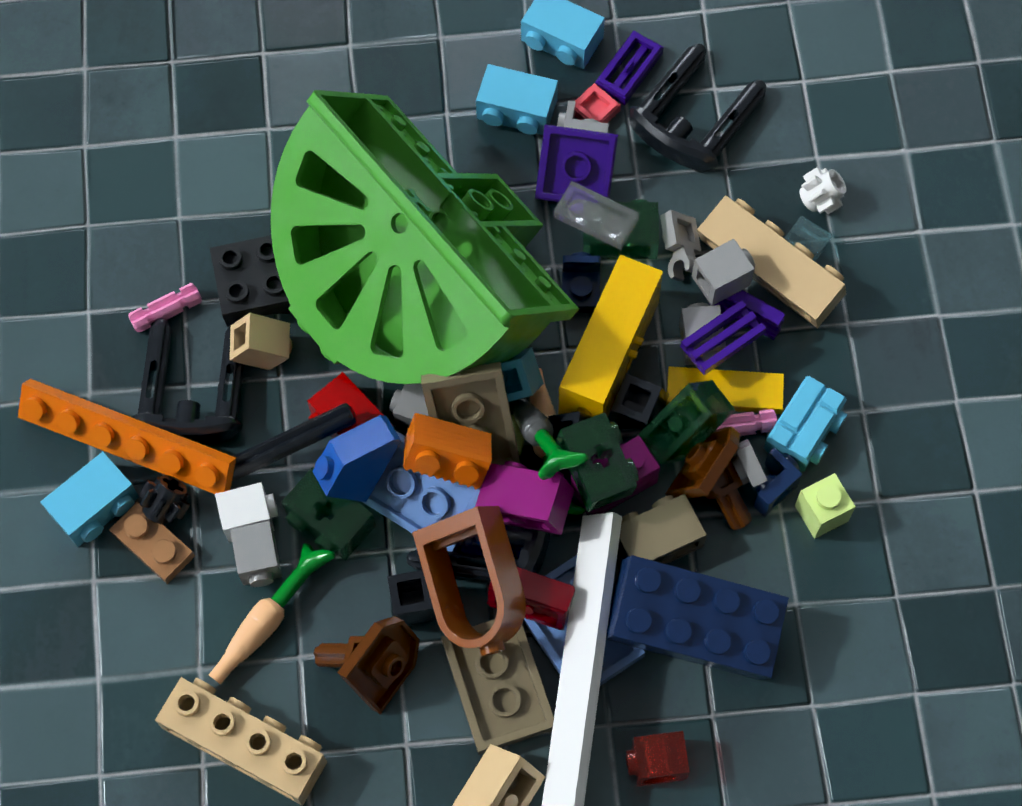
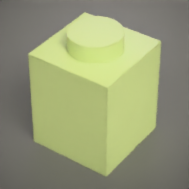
(824, 505)

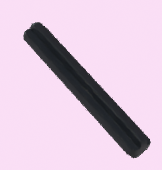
(293, 440)

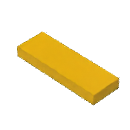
(743, 389)

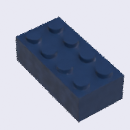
(696, 618)

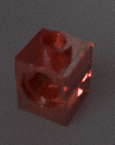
(658, 758)

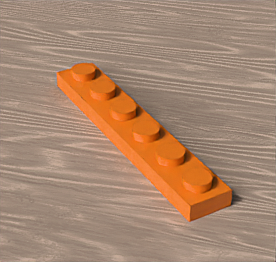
(126, 437)

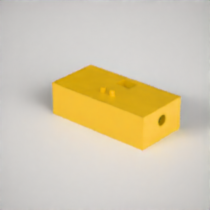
(611, 338)

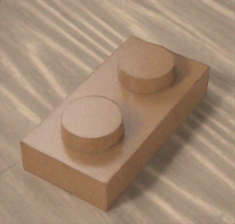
(152, 543)

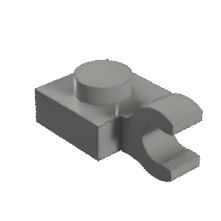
(682, 239)

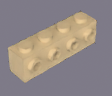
(779, 266)
(242, 740)
(500, 781)

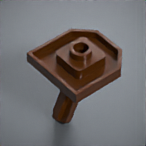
(712, 475)
(374, 662)

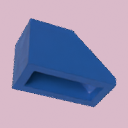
(357, 460)

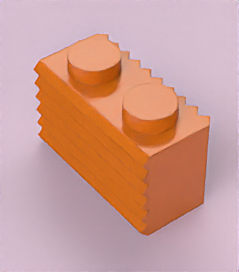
(447, 451)

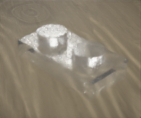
(596, 215)

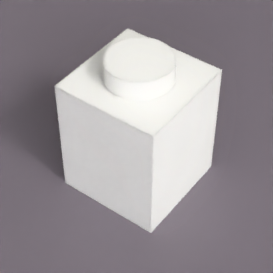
(245, 507)

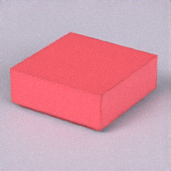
(596, 105)

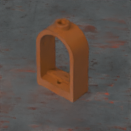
(502, 569)

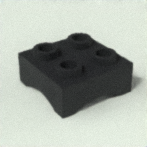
(248, 279)

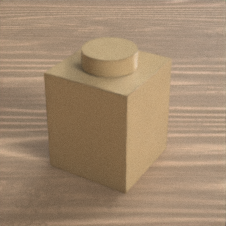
(260, 341)

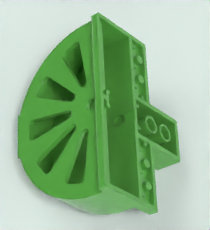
(397, 252)

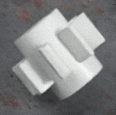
(822, 190)

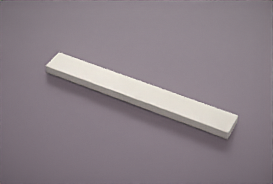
(582, 661)

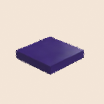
(575, 156)

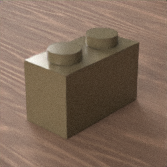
(662, 532)

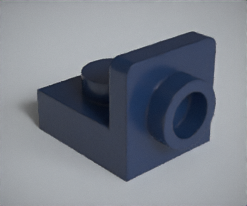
(582, 280)
(779, 487)

